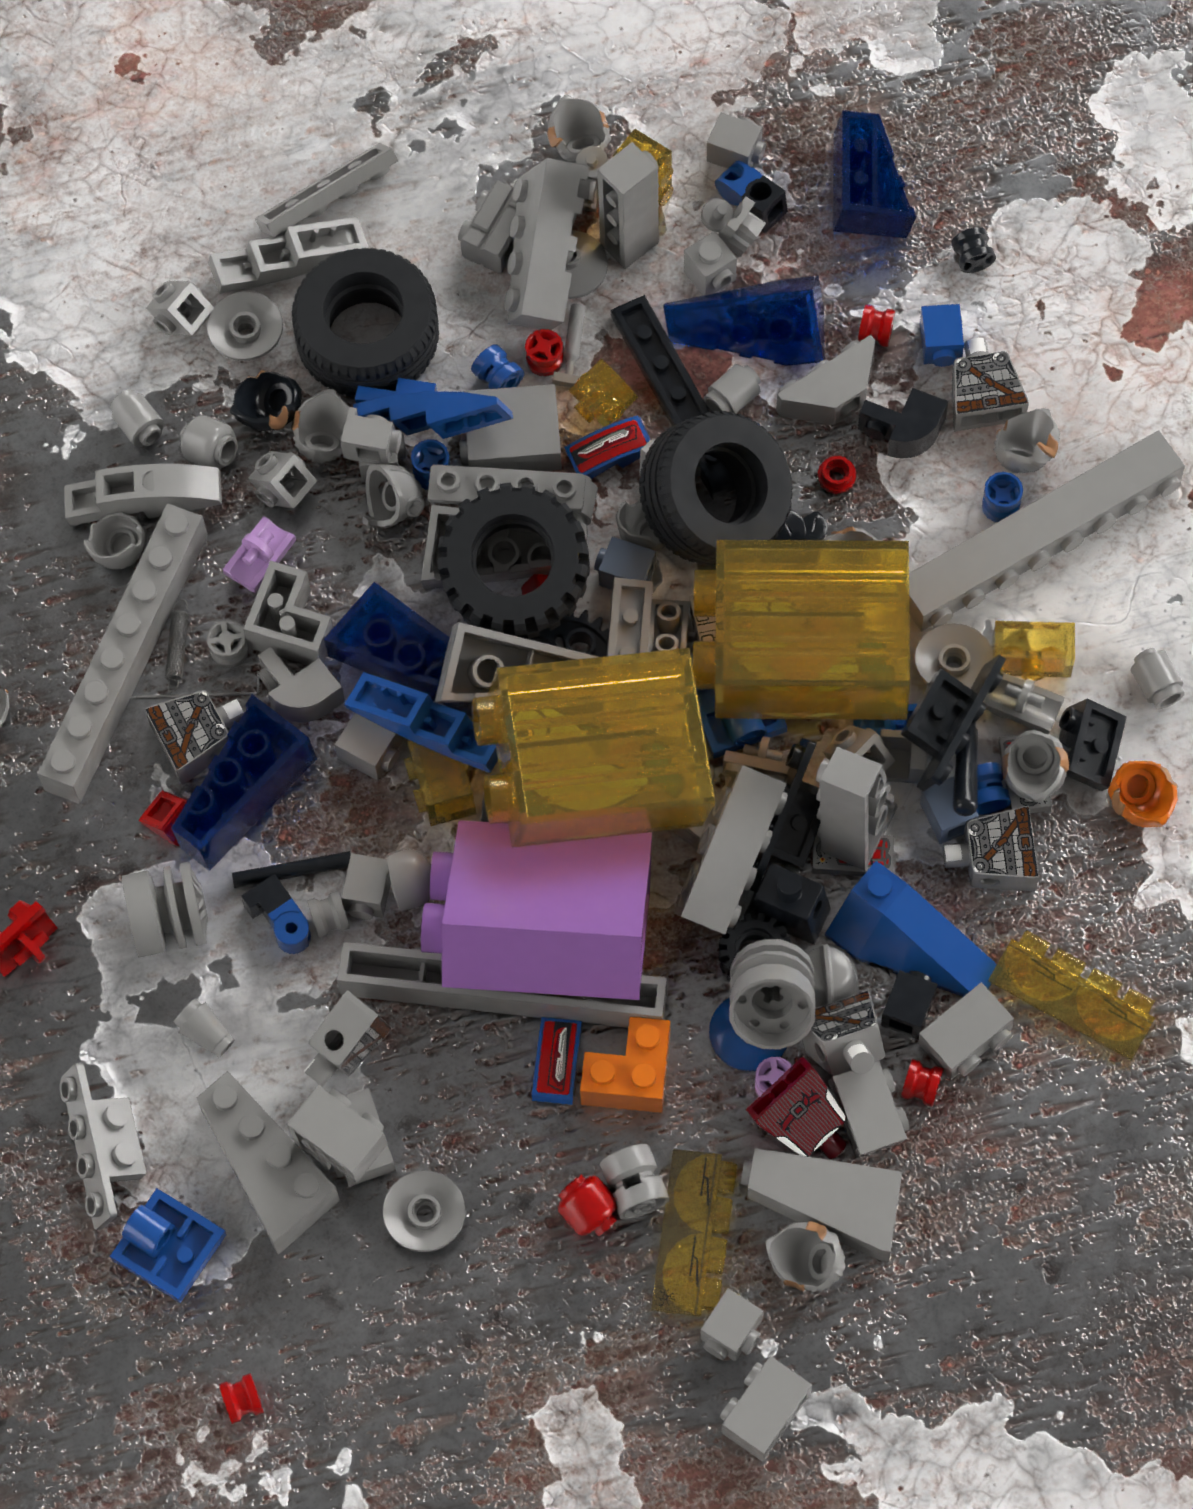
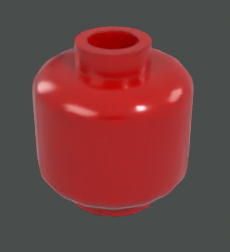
(587, 1205)

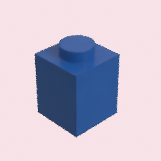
(941, 334)

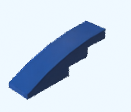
(437, 410)
(420, 720)

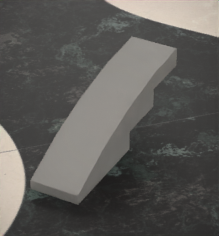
(286, 255)

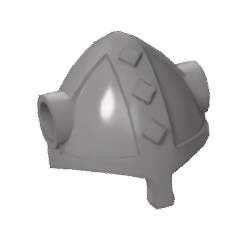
(397, 500)

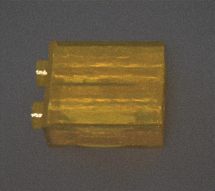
(806, 629)
(595, 747)

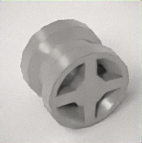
(225, 635)
(328, 914)

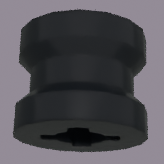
(973, 250)

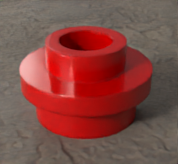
(840, 465)

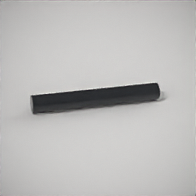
(292, 869)

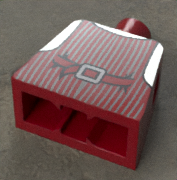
(801, 1112)

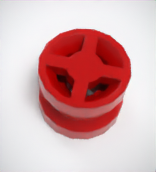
(877, 324)
(545, 343)
(922, 1082)
(241, 1398)

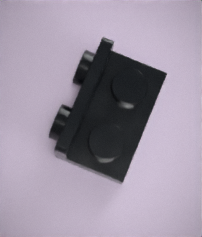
(1092, 742)

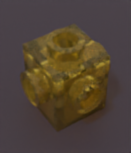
(602, 394)

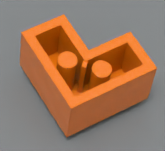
(631, 1079)

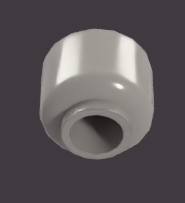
(208, 442)

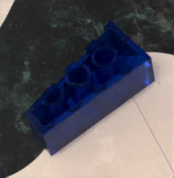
(391, 643)
(242, 783)

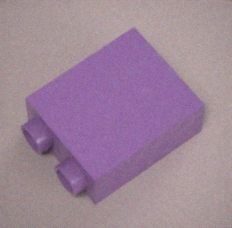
(540, 914)

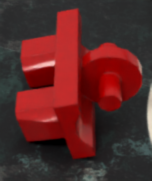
(24, 936)

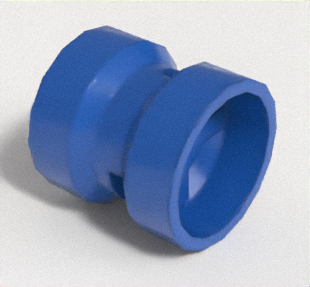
(496, 368)
(426, 454)
(1001, 488)
(991, 793)

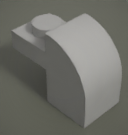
(299, 696)

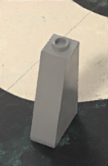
(842, 1196)

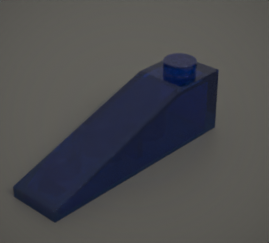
(763, 321)

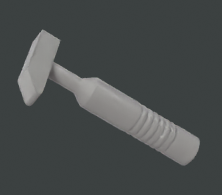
(572, 346)

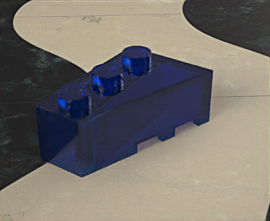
(865, 180)

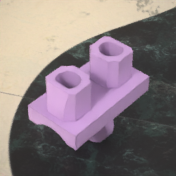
(258, 548)

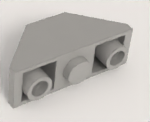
(831, 388)

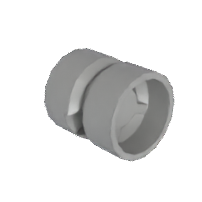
(627, 1169)

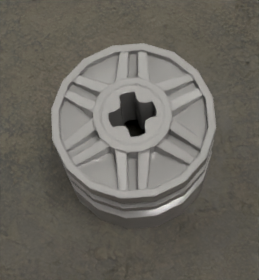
(164, 909)
(772, 994)

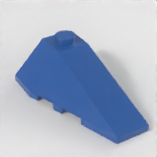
(900, 930)

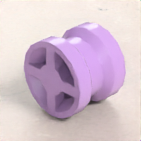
(770, 1071)

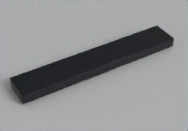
(668, 380)

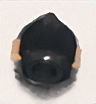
(266, 401)

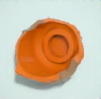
(1143, 793)

